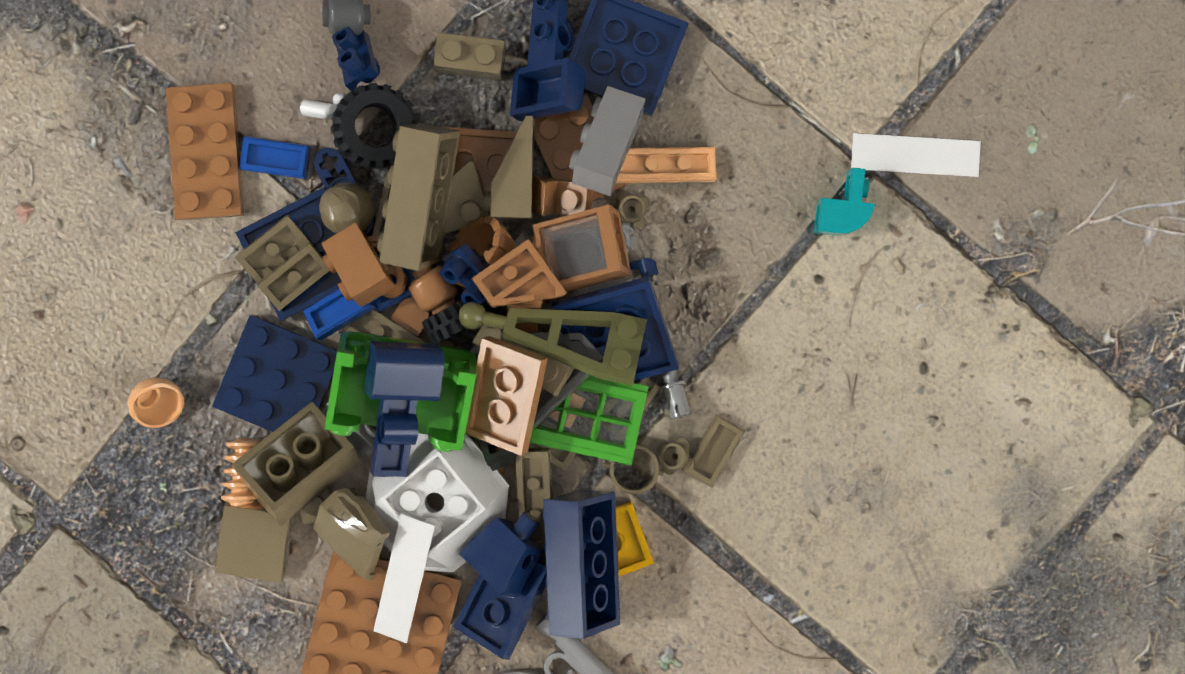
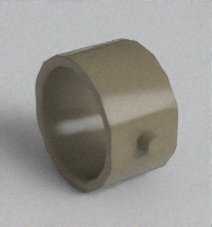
(648, 485)

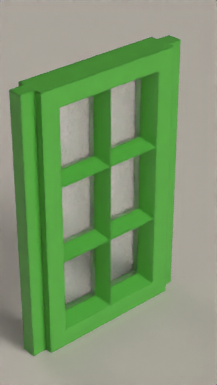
(596, 421)

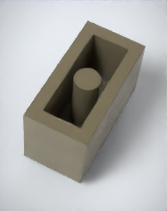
(470, 56)

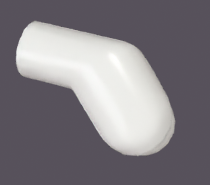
(320, 109)

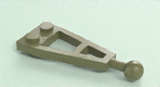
(621, 348)

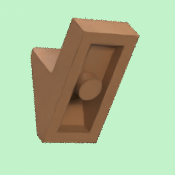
(559, 196)

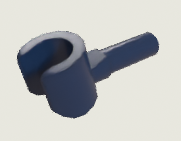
(646, 267)

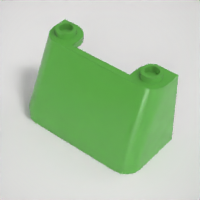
(441, 420)

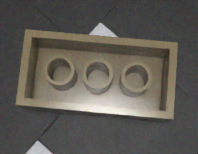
(418, 195)

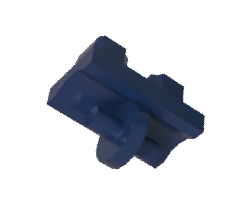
(355, 57)
(462, 266)

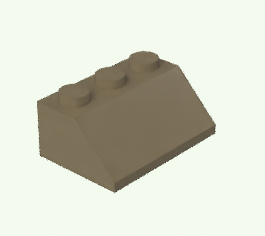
(295, 463)

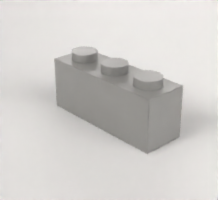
(606, 140)

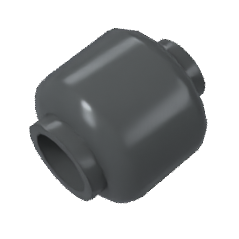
(345, 13)

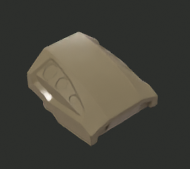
(352, 530)

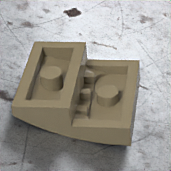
(283, 262)
(252, 544)

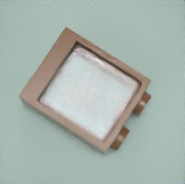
(584, 247)

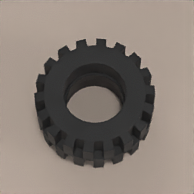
(344, 124)

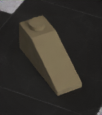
(513, 182)

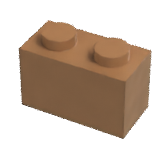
(357, 265)

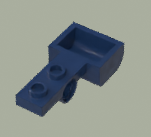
(549, 81)
(399, 378)

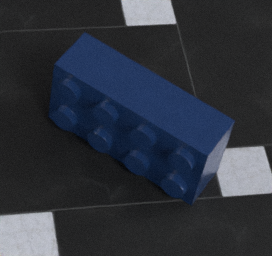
(581, 563)

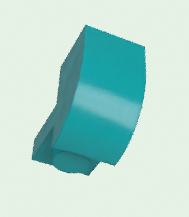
(847, 215)

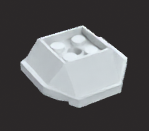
(470, 494)

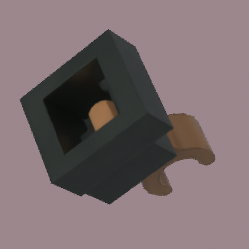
(497, 457)

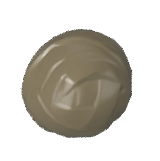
(344, 206)

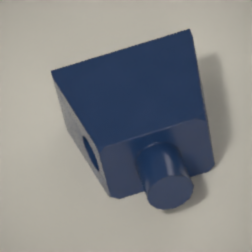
(505, 553)

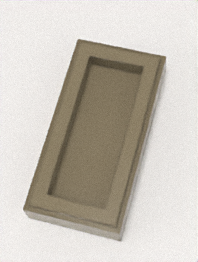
(715, 450)

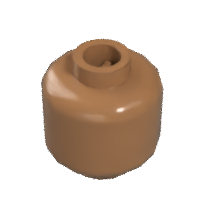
(432, 290)

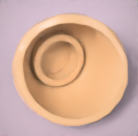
(155, 402)

